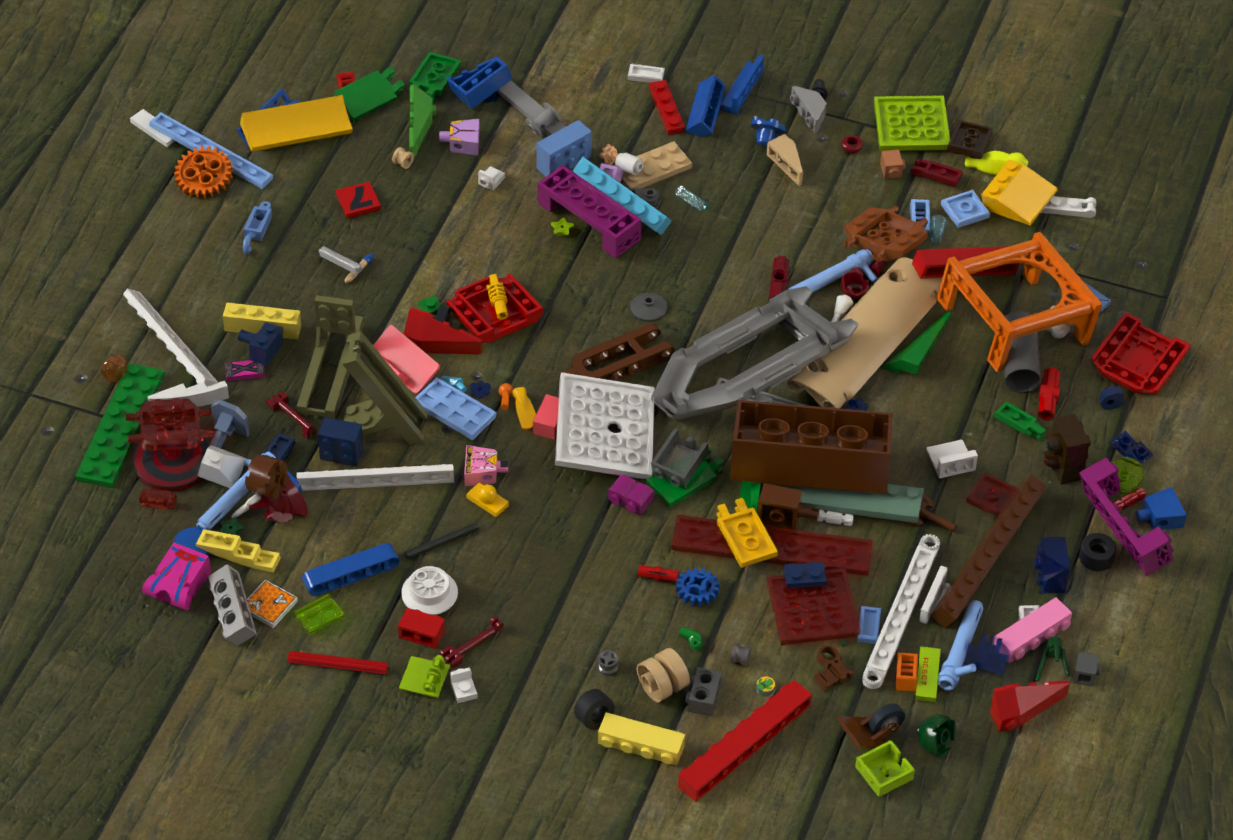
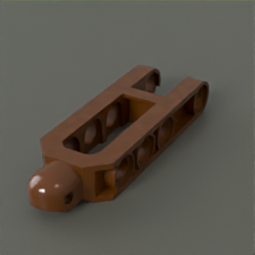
(627, 342)

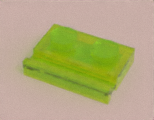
(319, 614)

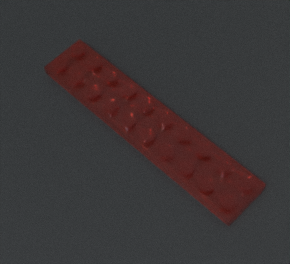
(793, 546)

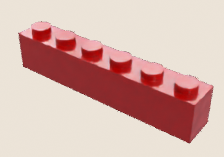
(932, 262)

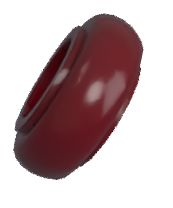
(845, 144)

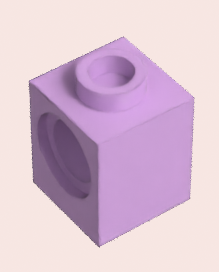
(613, 171)

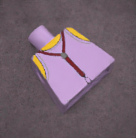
(462, 136)

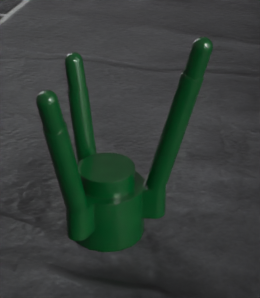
(1055, 650)

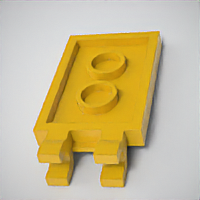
(745, 534)

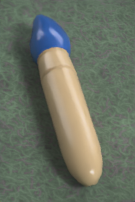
(366, 260)

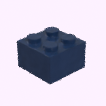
(340, 441)

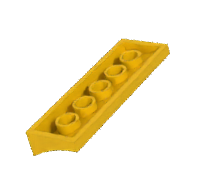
(295, 123)

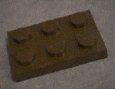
(970, 139)

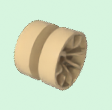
(663, 674)

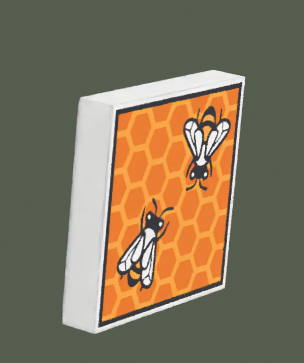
(270, 603)

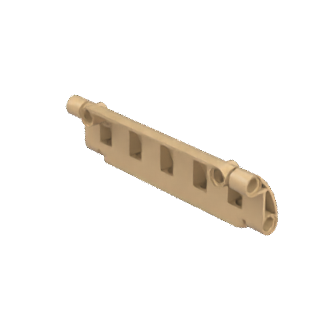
(883, 320)

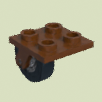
(873, 730)

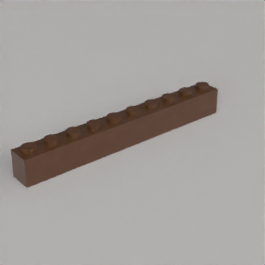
(988, 551)

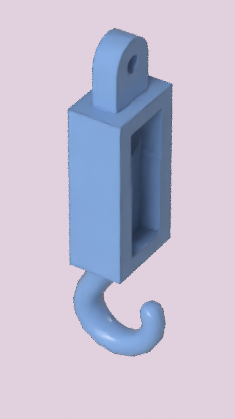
(255, 228)

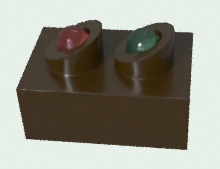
(1067, 448)

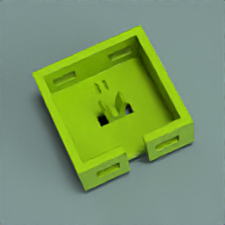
(884, 758)

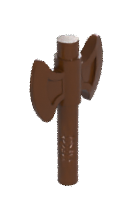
(924, 513)

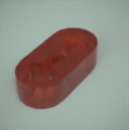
(158, 499)

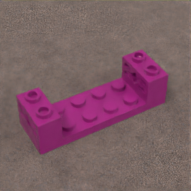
(617, 224)
(1149, 550)

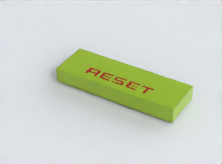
(927, 674)

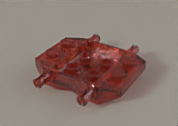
(169, 433)

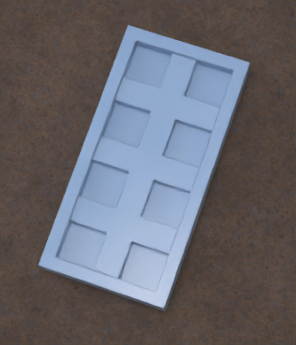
(455, 408)

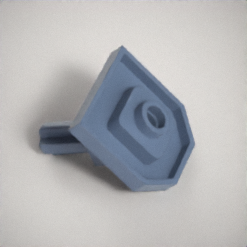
(227, 420)

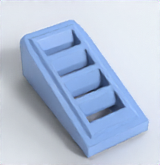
(917, 204)

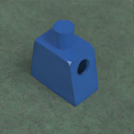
(1162, 510)

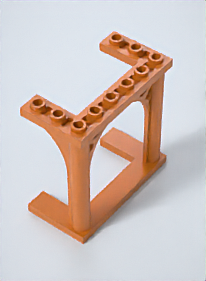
(1035, 255)

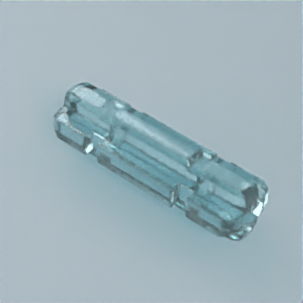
(691, 198)

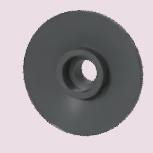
(648, 306)

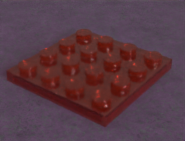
(814, 612)

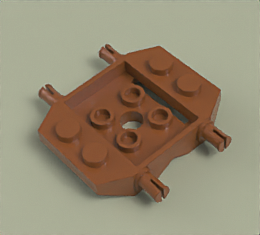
(890, 239)

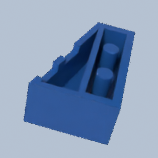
(481, 82)

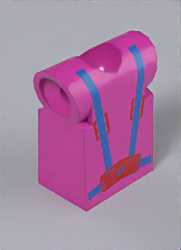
(178, 576)

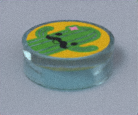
(765, 686)

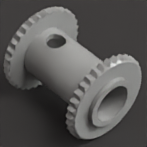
(543, 120)

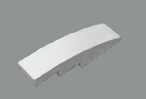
(198, 394)

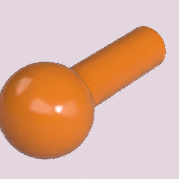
(505, 391)

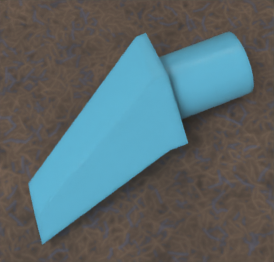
(455, 382)

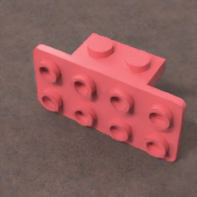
(406, 359)

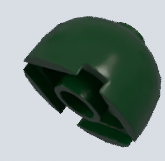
(936, 734)

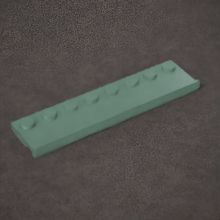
(899, 503)

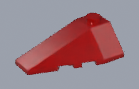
(439, 337)
(1017, 704)

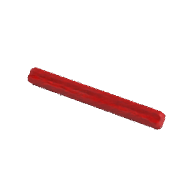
(337, 662)

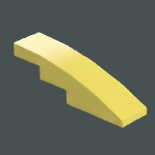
(240, 552)

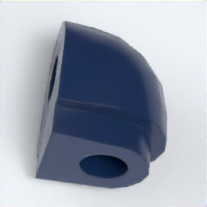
(1111, 397)

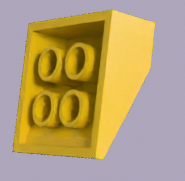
(1018, 193)

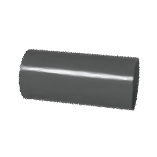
(1023, 361)

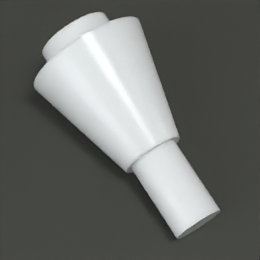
(843, 305)

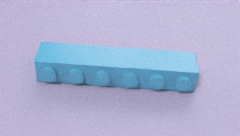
(622, 195)

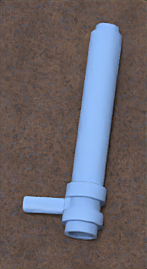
(861, 259)
(226, 502)
(952, 668)

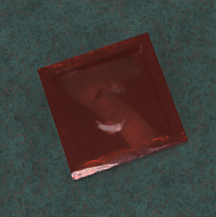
(991, 494)

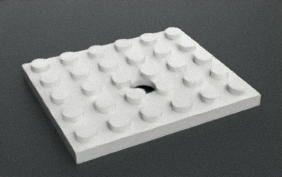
(583, 421)

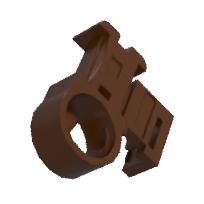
(833, 669)

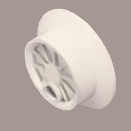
(430, 591)

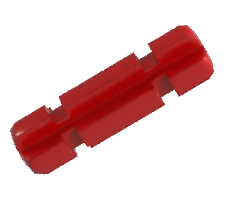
(1130, 498)

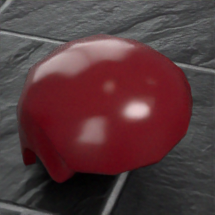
(854, 285)

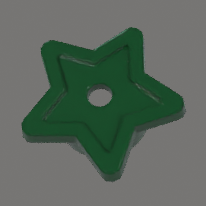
(232, 523)

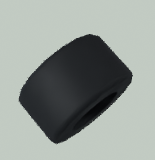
(1101, 543)
(592, 708)

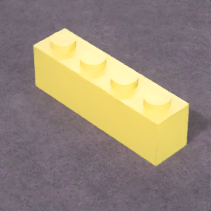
(252, 318)
(641, 739)

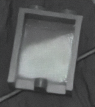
(679, 459)

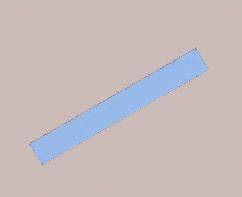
(191, 139)

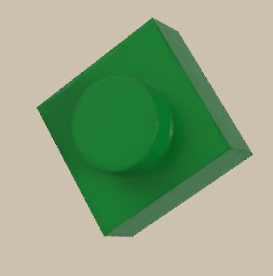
(429, 305)

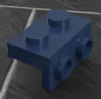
(804, 575)

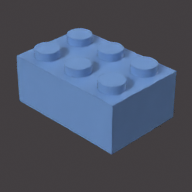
(564, 148)

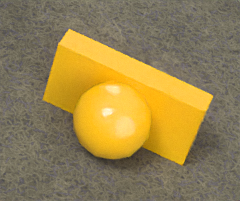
(488, 499)

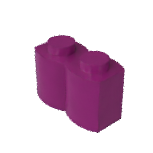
(630, 494)

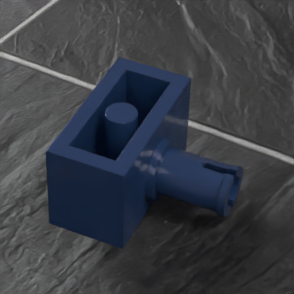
(264, 343)

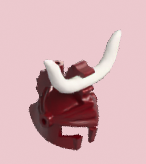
(280, 510)

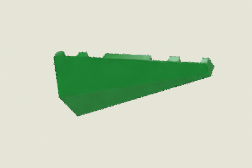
(915, 353)

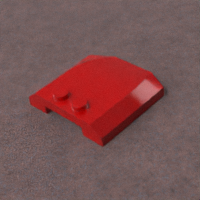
(477, 314)
(1138, 356)

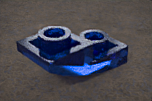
(1130, 448)

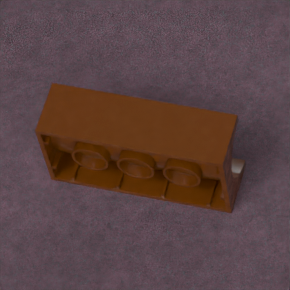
(811, 446)

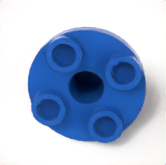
(767, 130)

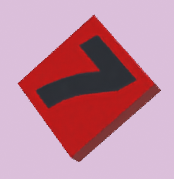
(358, 200)

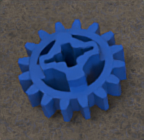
(697, 587)

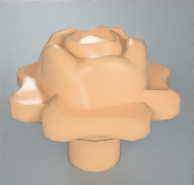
(609, 154)

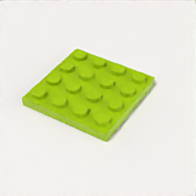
(911, 123)

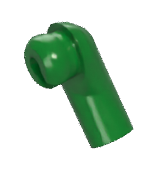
(693, 637)

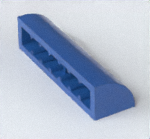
(706, 106)

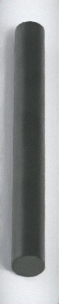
(441, 540)

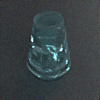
(937, 228)

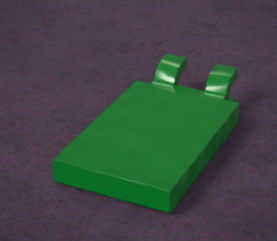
(433, 73)
(370, 93)
(703, 477)

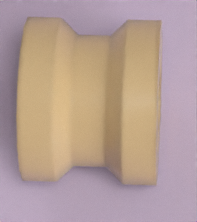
(402, 157)

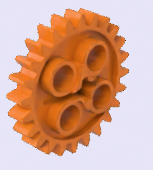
(203, 172)

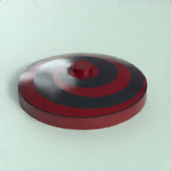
(169, 469)

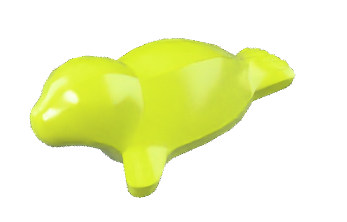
(994, 161)

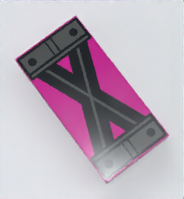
(244, 370)

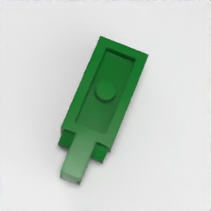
(1020, 421)

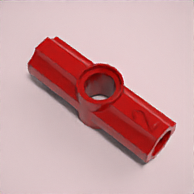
(1049, 393)

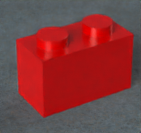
(421, 628)

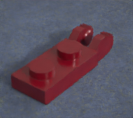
(937, 172)

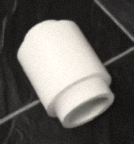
(629, 163)

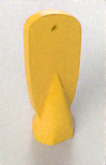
(524, 408)

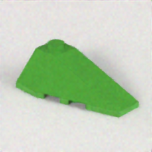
(420, 117)

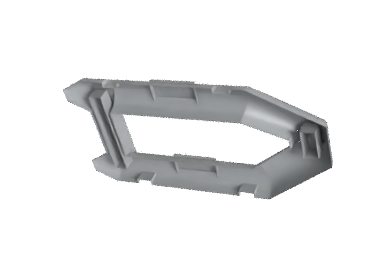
(820, 340)

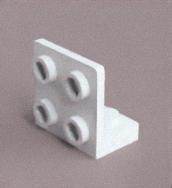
(952, 458)

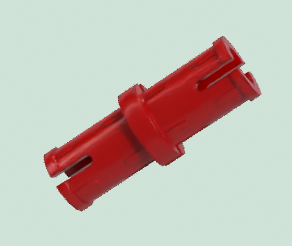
(644, 571)

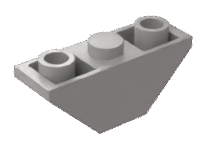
(810, 106)

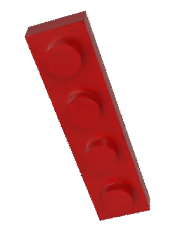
(666, 107)

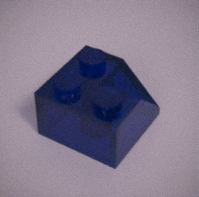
(1052, 565)

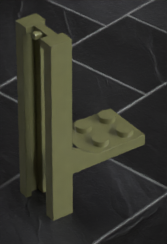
(331, 316)
(385, 389)

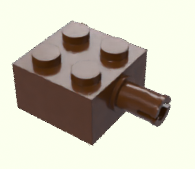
(783, 507)

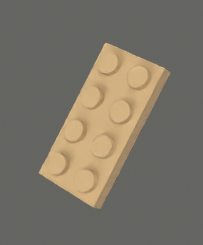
(657, 166)

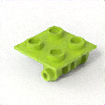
(425, 676)

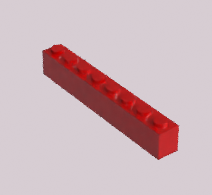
(744, 740)

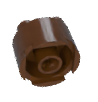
(267, 476)

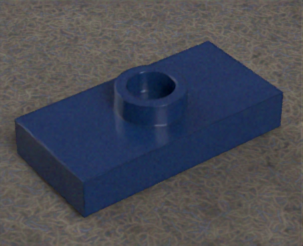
(281, 446)

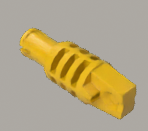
(497, 297)

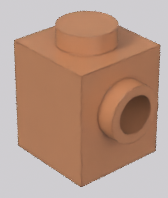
(892, 164)

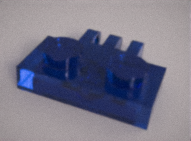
(987, 655)

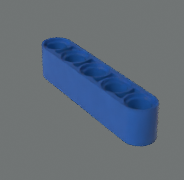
(350, 569)

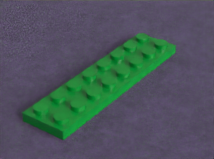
(110, 443)

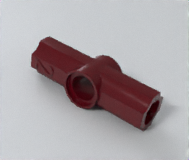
(779, 276)

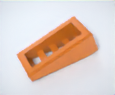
(906, 672)

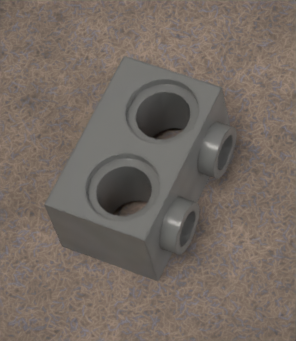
(706, 687)

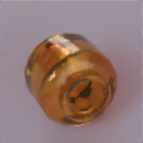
(114, 367)

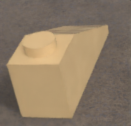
(785, 155)

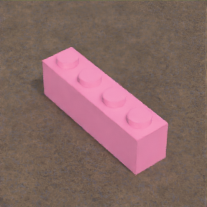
(1034, 629)

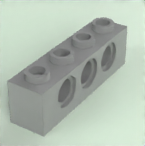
(232, 605)

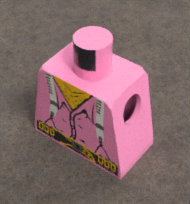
(482, 466)

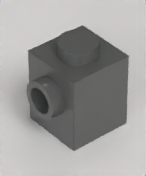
(1086, 669)

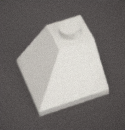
(221, 466)

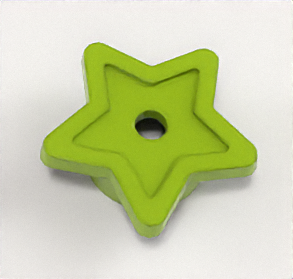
(562, 231)

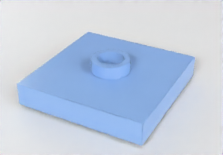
(965, 208)

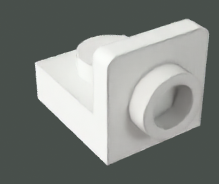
(490, 178)
(463, 685)

